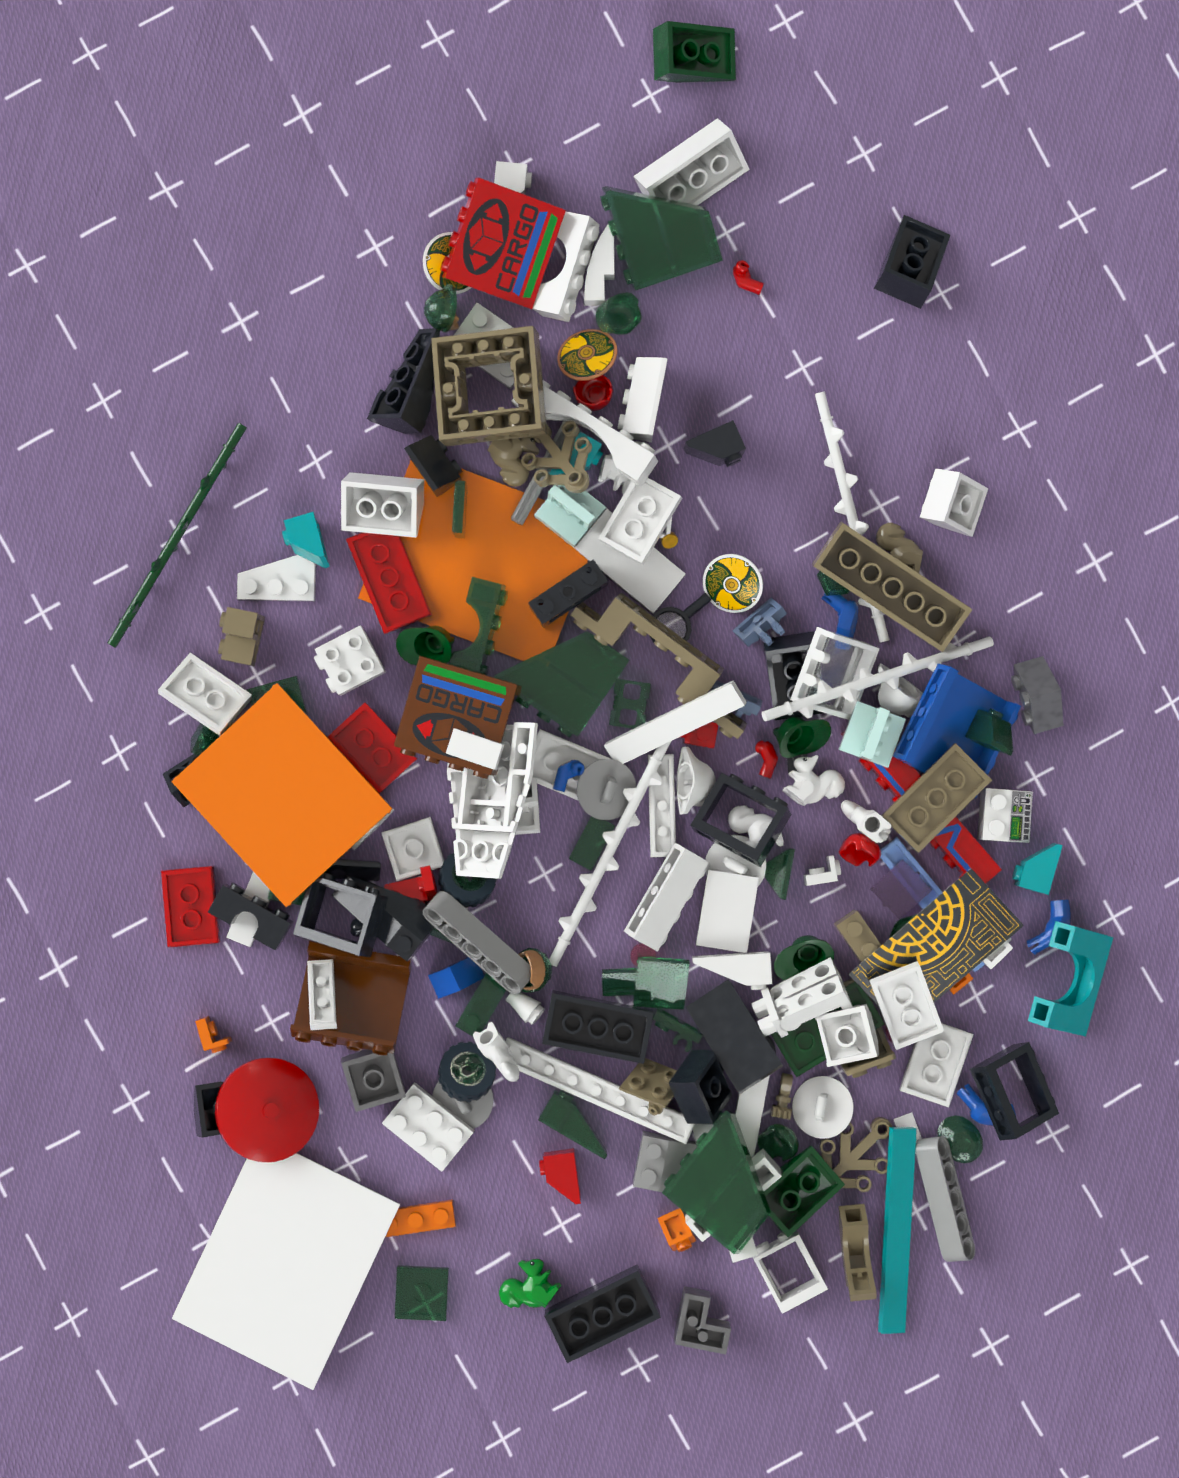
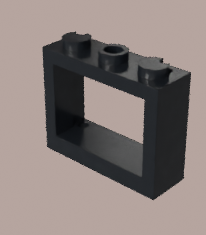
(568, 593)
(754, 855)
(311, 907)
(996, 1097)

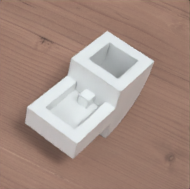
(529, 820)

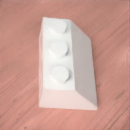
(643, 397)
(381, 504)

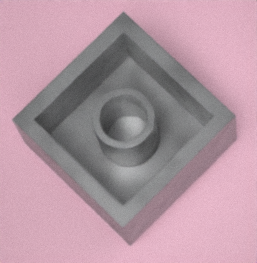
(372, 1079)

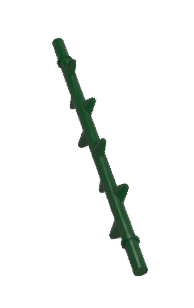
(172, 544)

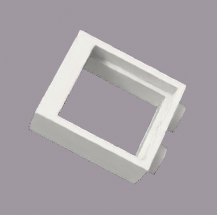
(799, 1294)

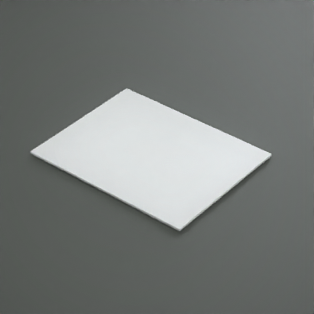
(286, 1264)

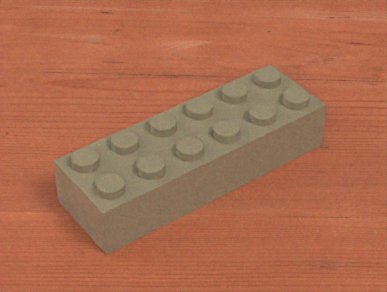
(891, 586)

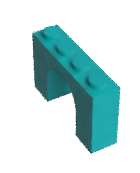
(1075, 1008)

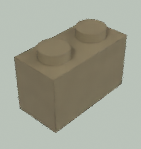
(857, 935)

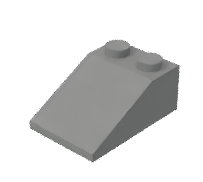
(658, 1159)

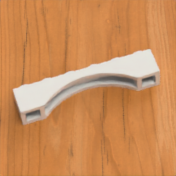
(630, 459)

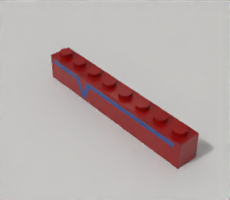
(954, 839)

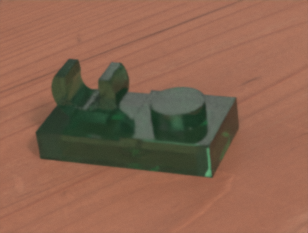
(685, 1031)

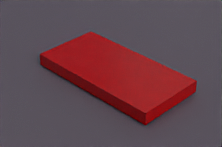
(389, 580)

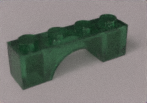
(486, 599)

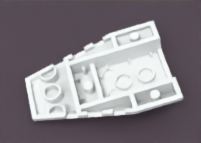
(491, 807)

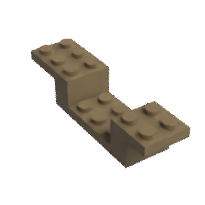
(700, 679)

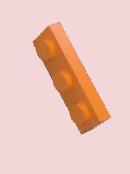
(423, 1218)

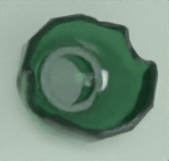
(778, 1141)

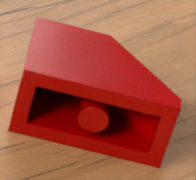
(562, 1173)

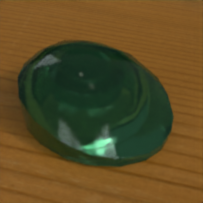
(962, 1137)

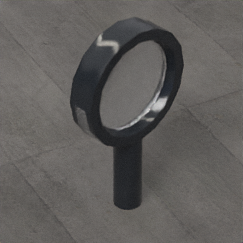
(679, 620)

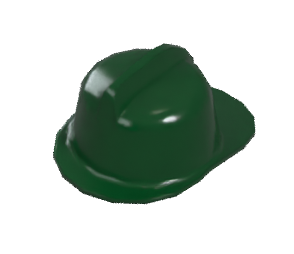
(427, 642)
(801, 736)
(801, 955)

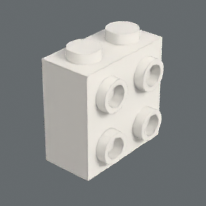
(349, 661)

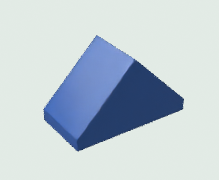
(455, 977)

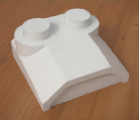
(848, 1035)

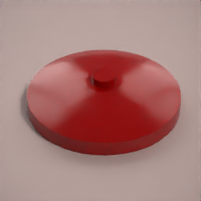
(267, 1109)

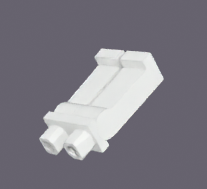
(801, 999)

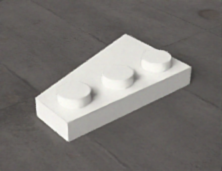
(279, 581)

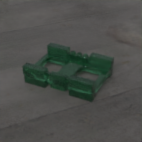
(623, 703)

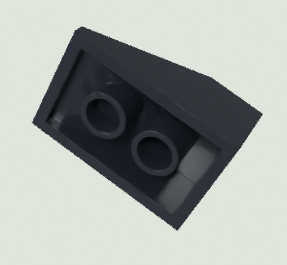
(912, 262)
(784, 665)

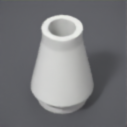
(526, 1007)

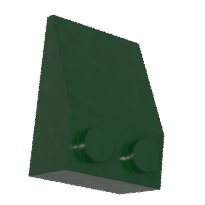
(693, 53)
(801, 1191)

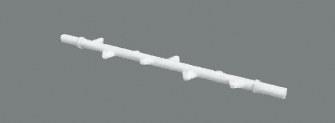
(846, 505)
(866, 679)
(607, 861)

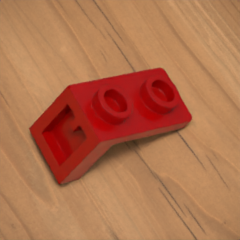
(421, 887)

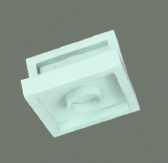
(569, 513)
(872, 734)

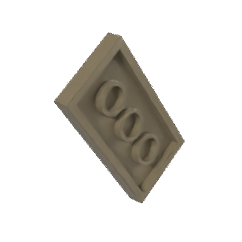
(936, 797)

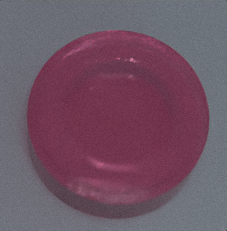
(642, 951)

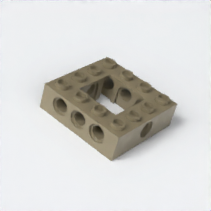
(462, 351)

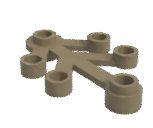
(561, 460)
(850, 1158)

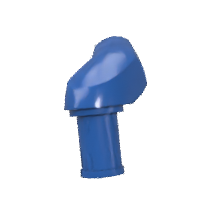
(847, 614)
(1059, 912)
(976, 1105)

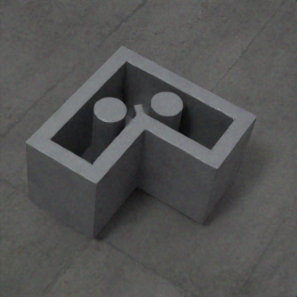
(1038, 695)
(697, 1329)

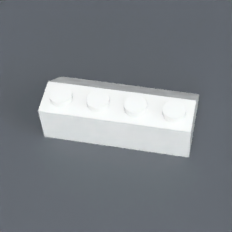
(695, 167)

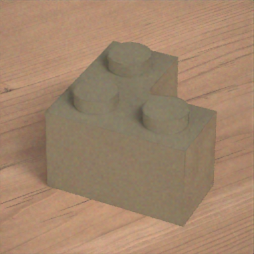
(242, 636)

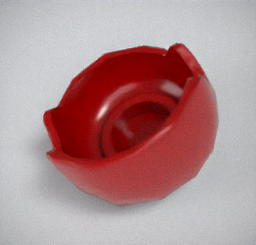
(594, 393)
(860, 848)

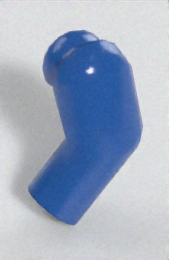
(566, 772)

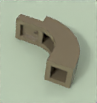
(856, 1253)

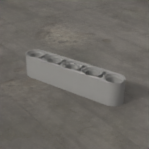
(478, 942)
(945, 1199)

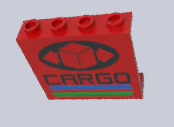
(502, 242)

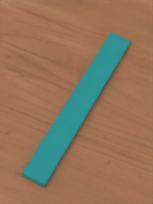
(897, 1230)

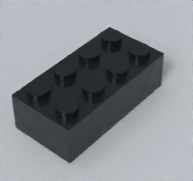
(598, 1027)
(602, 1313)

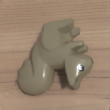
(506, 455)
(891, 538)

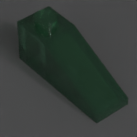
(481, 1006)
(566, 1118)

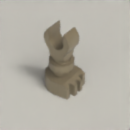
(781, 1109)

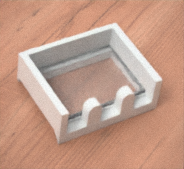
(836, 662)

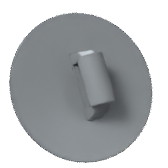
(602, 788)
(473, 1112)

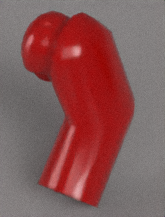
(744, 280)
(769, 756)

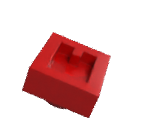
(703, 736)

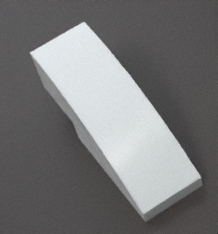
(599, 269)

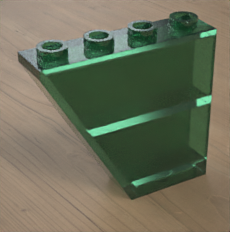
(659, 236)
(567, 681)
(721, 1185)

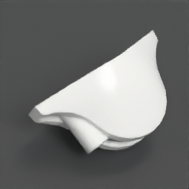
(901, 700)
(693, 781)

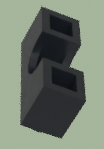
(271, 924)

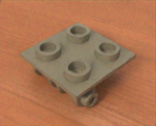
(651, 1084)

